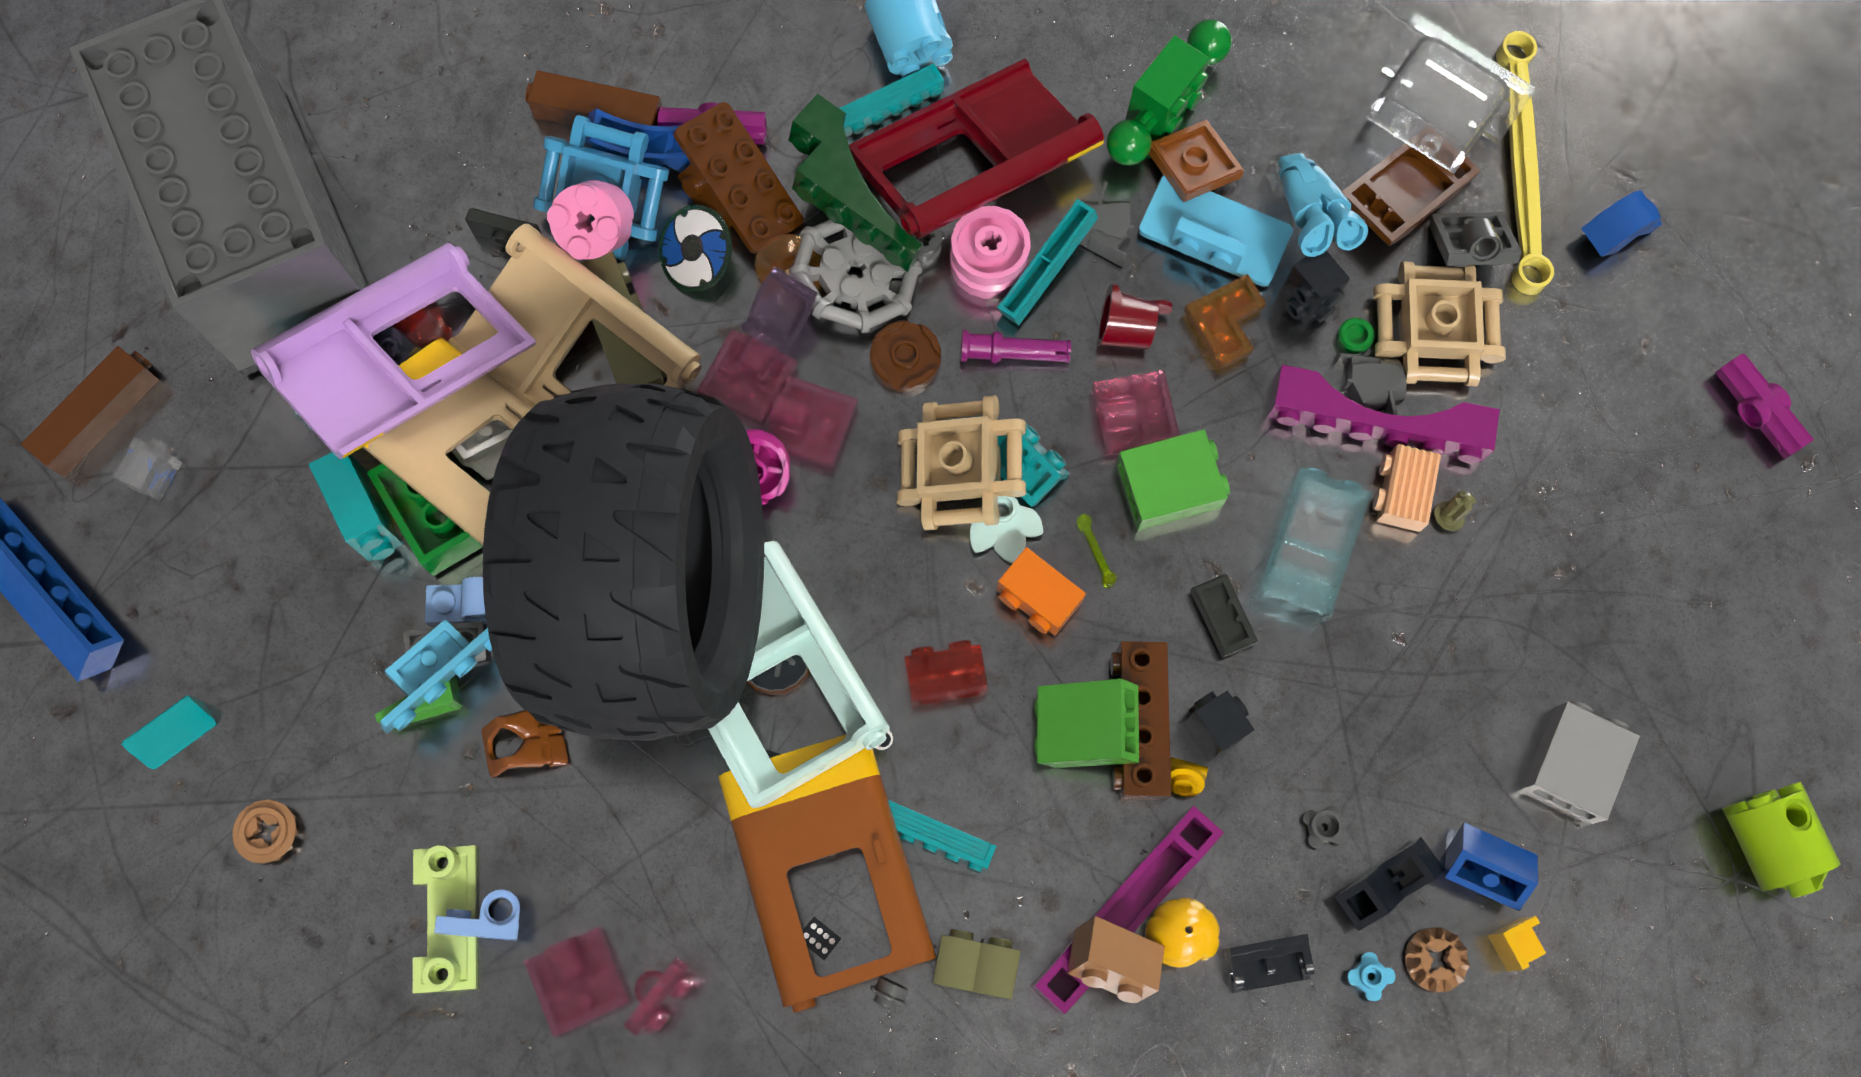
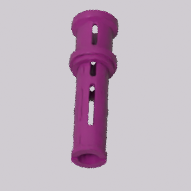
(996, 347)

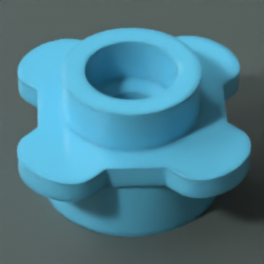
(1359, 976)

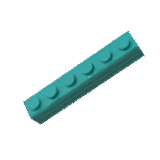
(892, 99)
(1048, 262)
(942, 837)

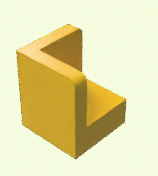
(1517, 943)

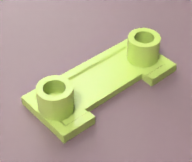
(447, 889)

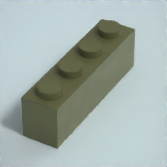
(625, 362)

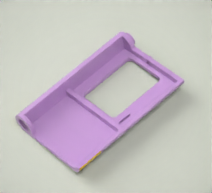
(350, 385)

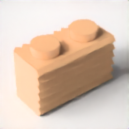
(1407, 487)

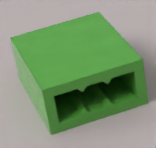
(1172, 479)
(1087, 724)

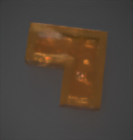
(1218, 316)

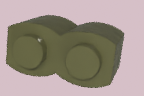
(976, 965)

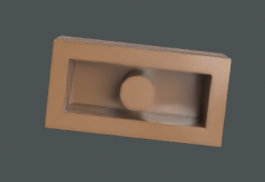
(1116, 960)

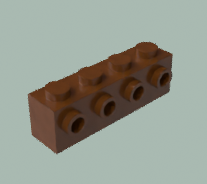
(1148, 668)

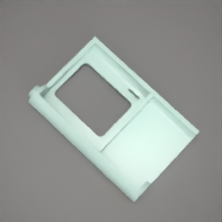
(788, 628)

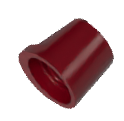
(1129, 319)

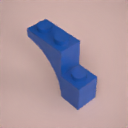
(661, 145)

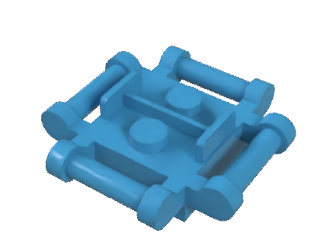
(587, 164)

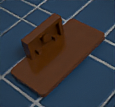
(734, 177)

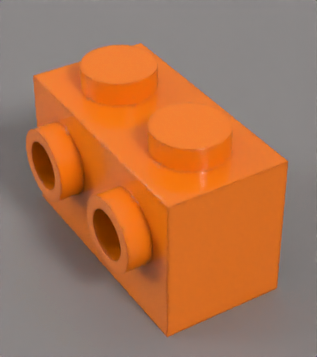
(1039, 592)

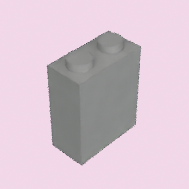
(1581, 761)

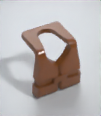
(539, 747)

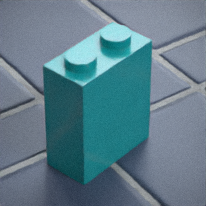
(356, 506)

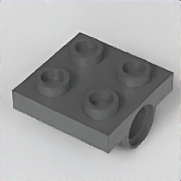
(1474, 239)

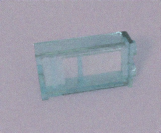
(1313, 542)

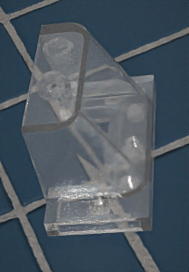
(1445, 95)

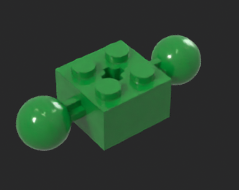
(1167, 90)

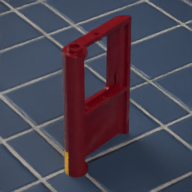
(1006, 118)

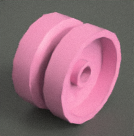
(989, 251)

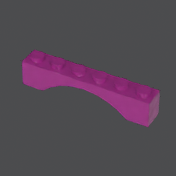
(1309, 400)
(1137, 897)

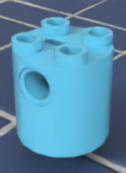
(909, 34)

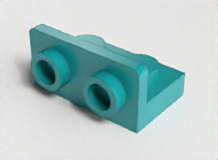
(1039, 467)

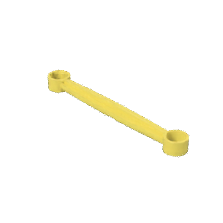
(1525, 172)

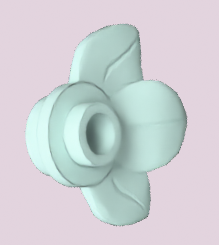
(1010, 534)

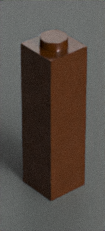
(563, 98)
(91, 411)

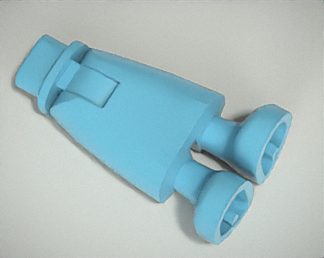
(1319, 207)

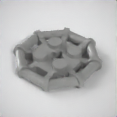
(841, 286)

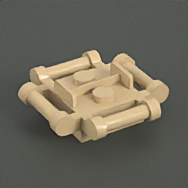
(1440, 320)
(960, 462)

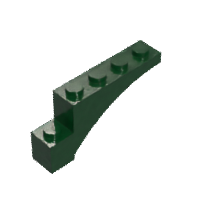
(837, 188)

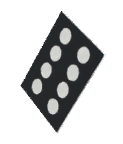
(820, 938)

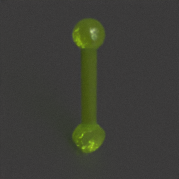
(1084, 523)

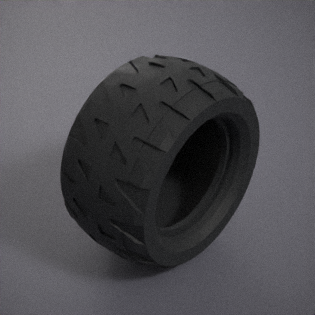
(625, 561)

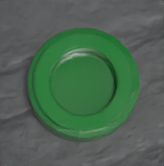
(1355, 336)

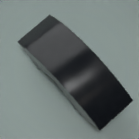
(1389, 883)

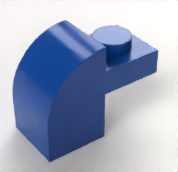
(1622, 223)

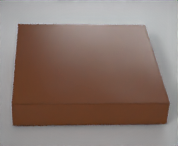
(1195, 160)

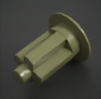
(1452, 514)

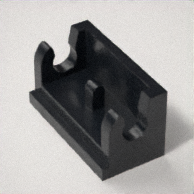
(1269, 963)

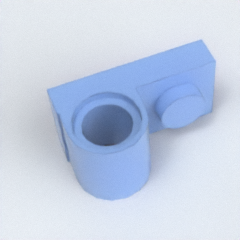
(455, 602)
(459, 922)

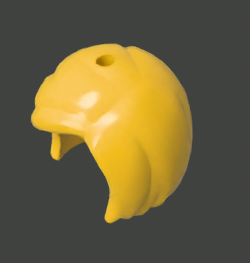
(1168, 929)

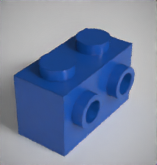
(1491, 866)

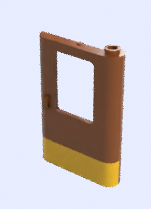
(816, 820)

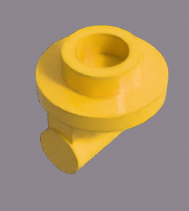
(1187, 777)

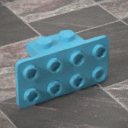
(1217, 232)

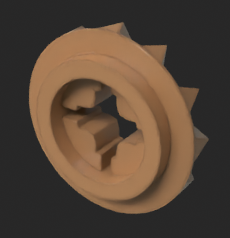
(249, 825)
(1419, 961)

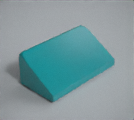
(170, 732)

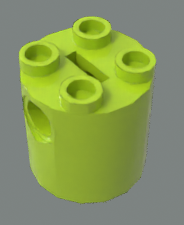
(1783, 840)

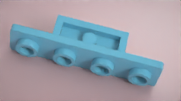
(428, 667)

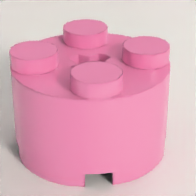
(571, 221)

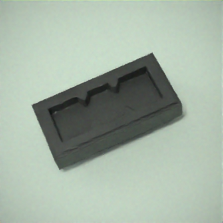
(493, 226)
(1224, 615)

